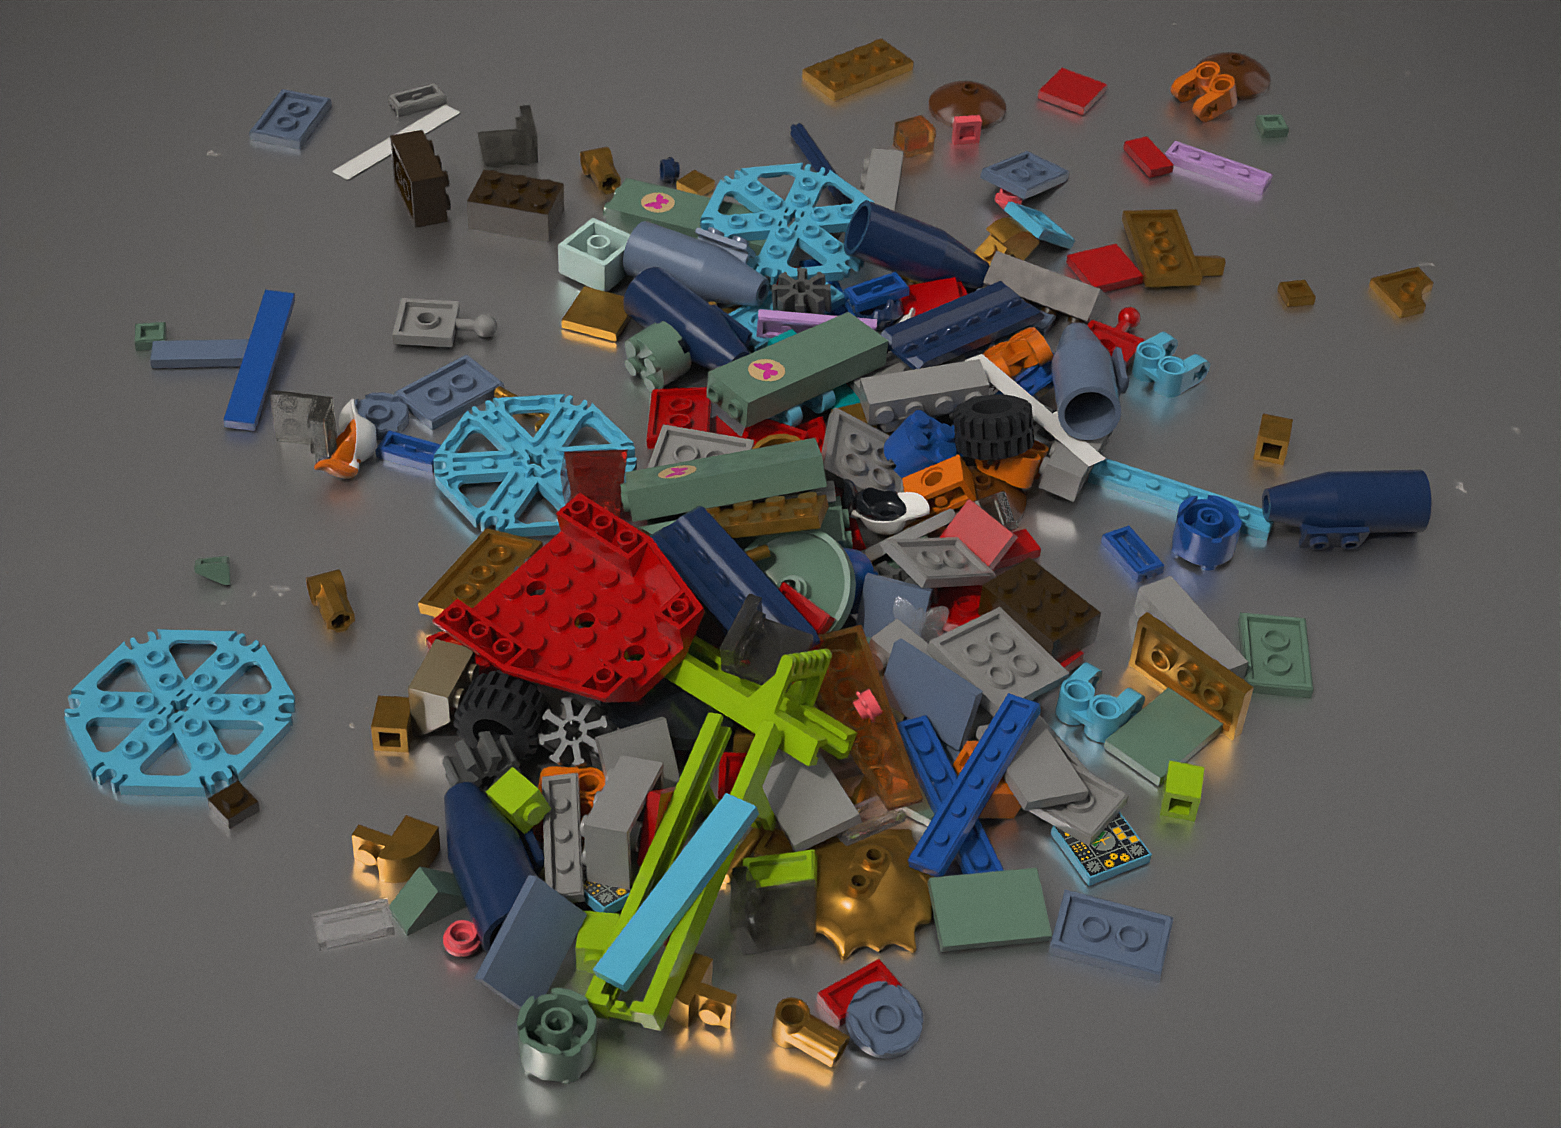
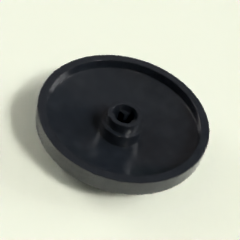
(682, 711)

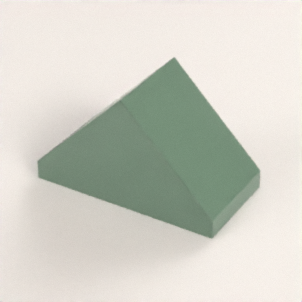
(426, 899)

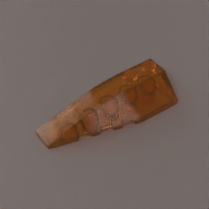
(878, 744)

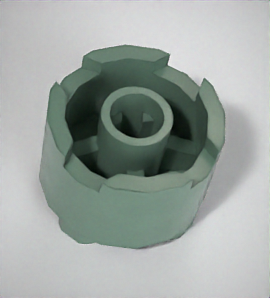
(656, 356)
(557, 1035)

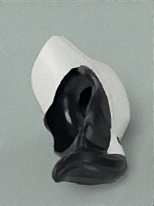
(883, 510)

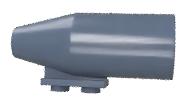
(707, 265)
(1087, 383)

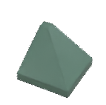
(214, 568)

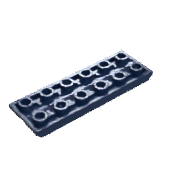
(960, 326)
(722, 572)

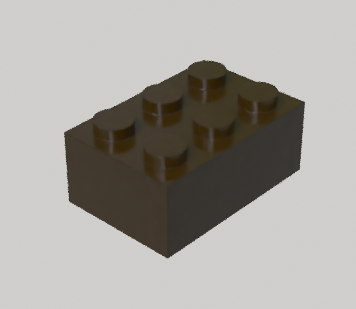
(420, 178)
(515, 205)
(1043, 608)

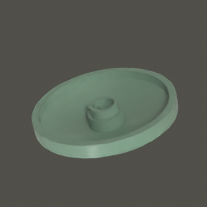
(814, 567)

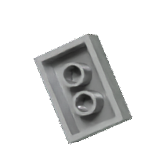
(616, 822)

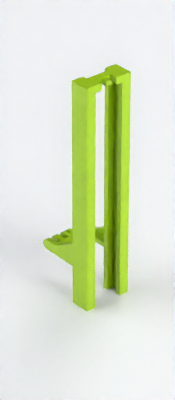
(797, 720)
(689, 796)

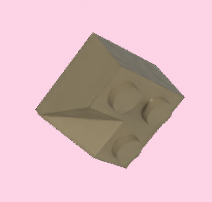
(440, 686)

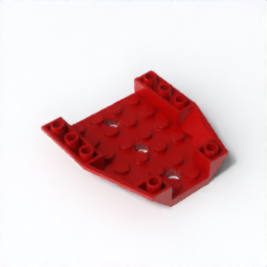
(593, 573)

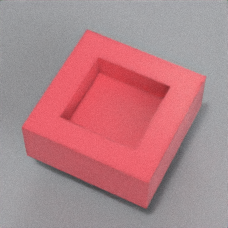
(966, 129)

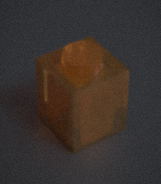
(914, 136)

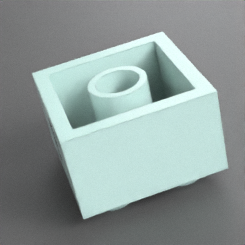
(594, 255)

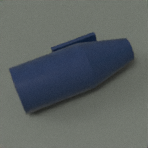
(910, 247)
(705, 329)
(1350, 505)
(487, 857)

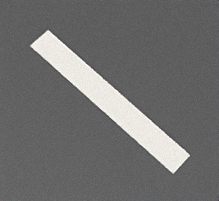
(383, 149)
(1040, 413)

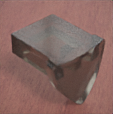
(999, 508)

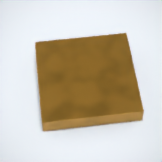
(597, 314)

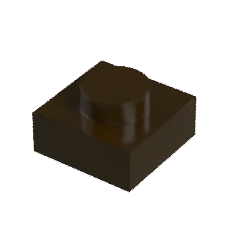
(233, 804)

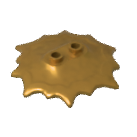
(887, 897)

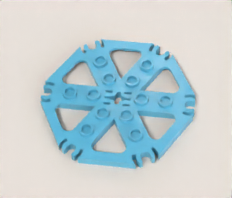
(773, 214)
(512, 461)
(192, 730)

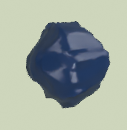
(886, 314)

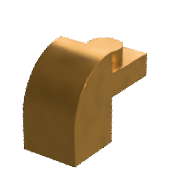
(1008, 238)
(399, 855)
(702, 1000)

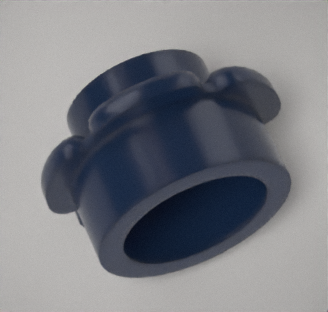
(669, 169)

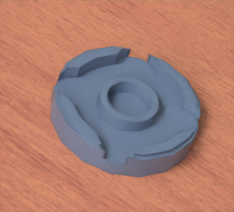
(384, 412)
(884, 1020)

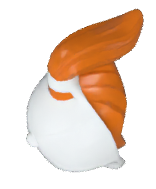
(354, 444)

